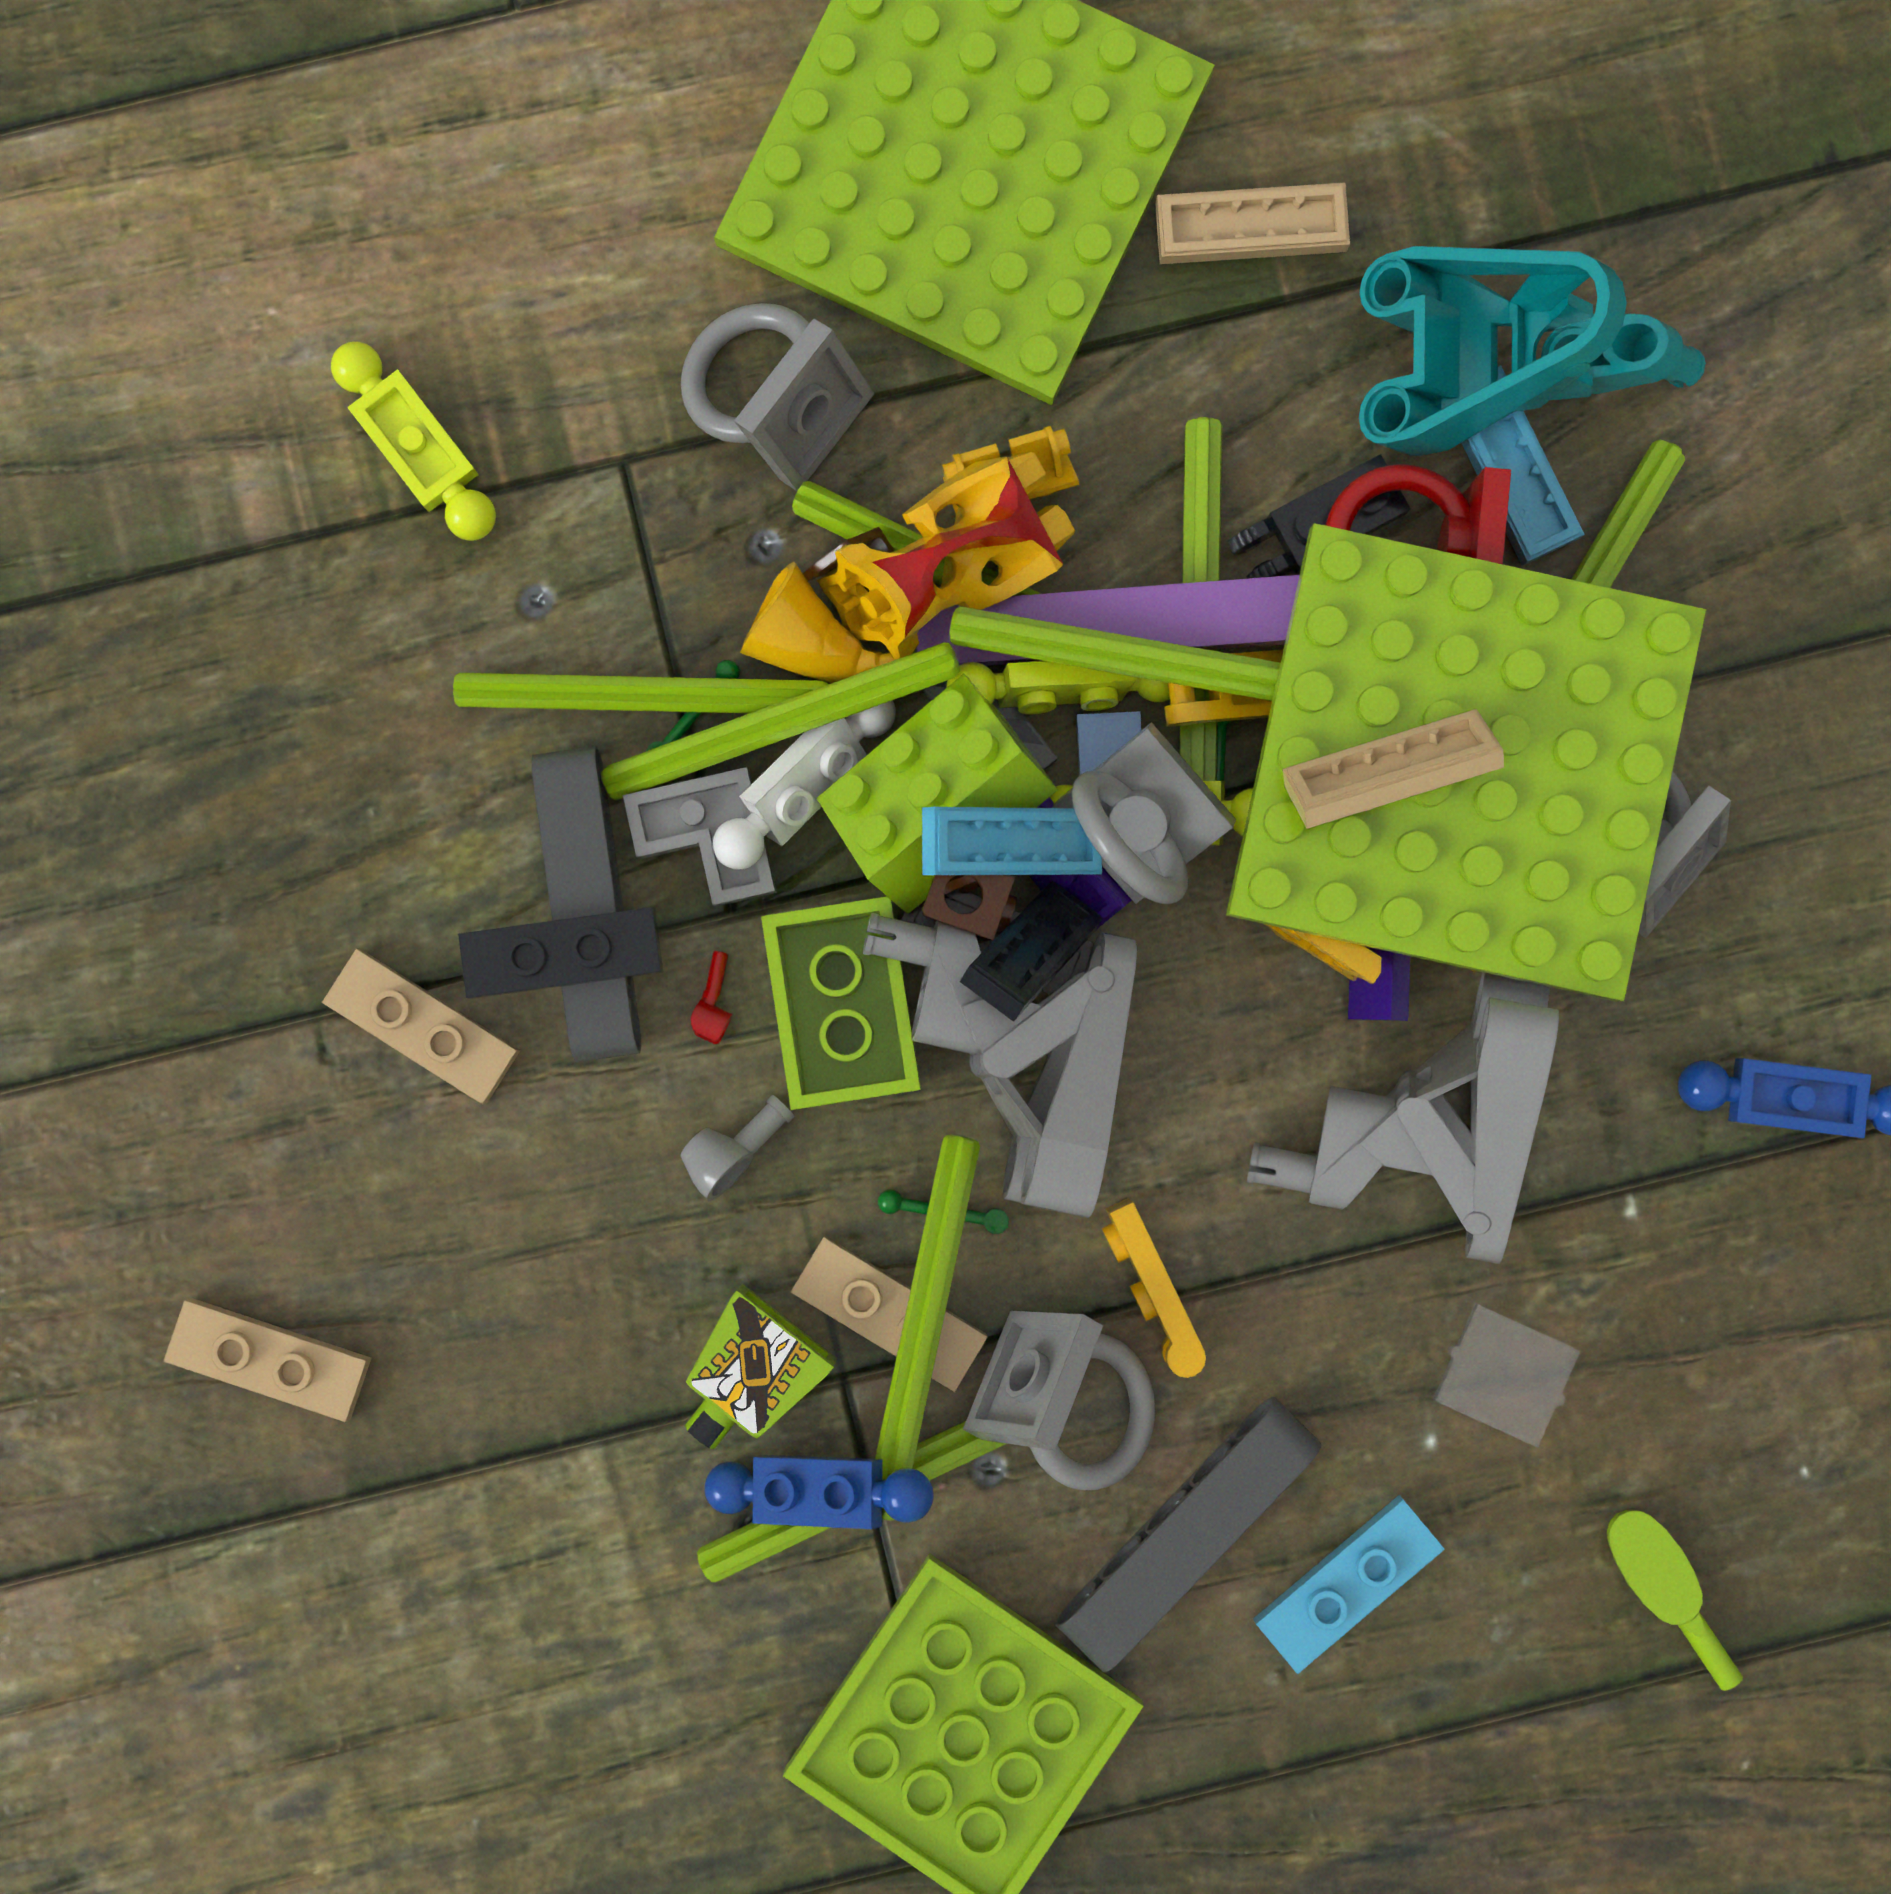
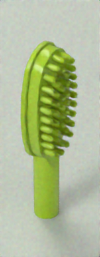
(1668, 1586)

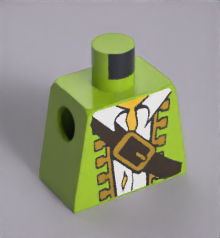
(752, 1370)

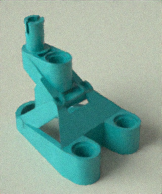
(1456, 341)

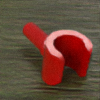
(707, 1019)

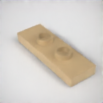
(1252, 223)
(1393, 768)
(421, 1026)
(876, 1308)
(267, 1359)

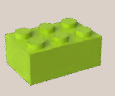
(943, 756)
(838, 1009)

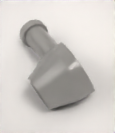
(719, 1160)

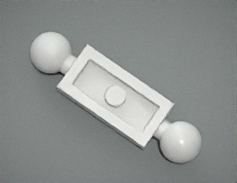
(788, 789)

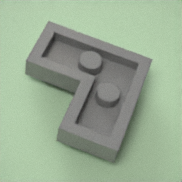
(688, 817)

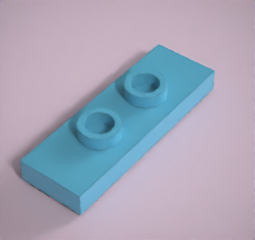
(1537, 507)
(1005, 842)
(1348, 1584)

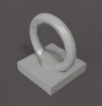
(800, 404)
(1147, 816)
(1684, 847)
(1036, 1383)

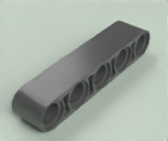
(582, 883)
(1188, 1534)

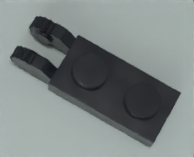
(1295, 518)

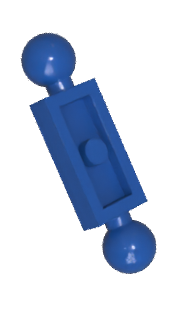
(1788, 1096)
(819, 1491)

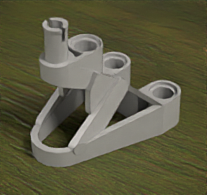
(1067, 1121)
(1417, 1130)

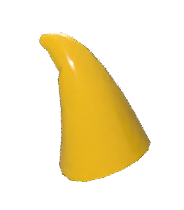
(803, 636)

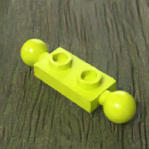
(413, 441)
(1043, 685)

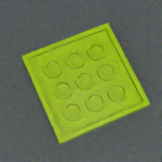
(963, 1736)

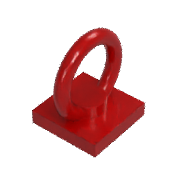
(1472, 520)

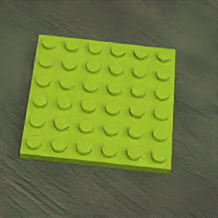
(967, 171)
(1502, 872)

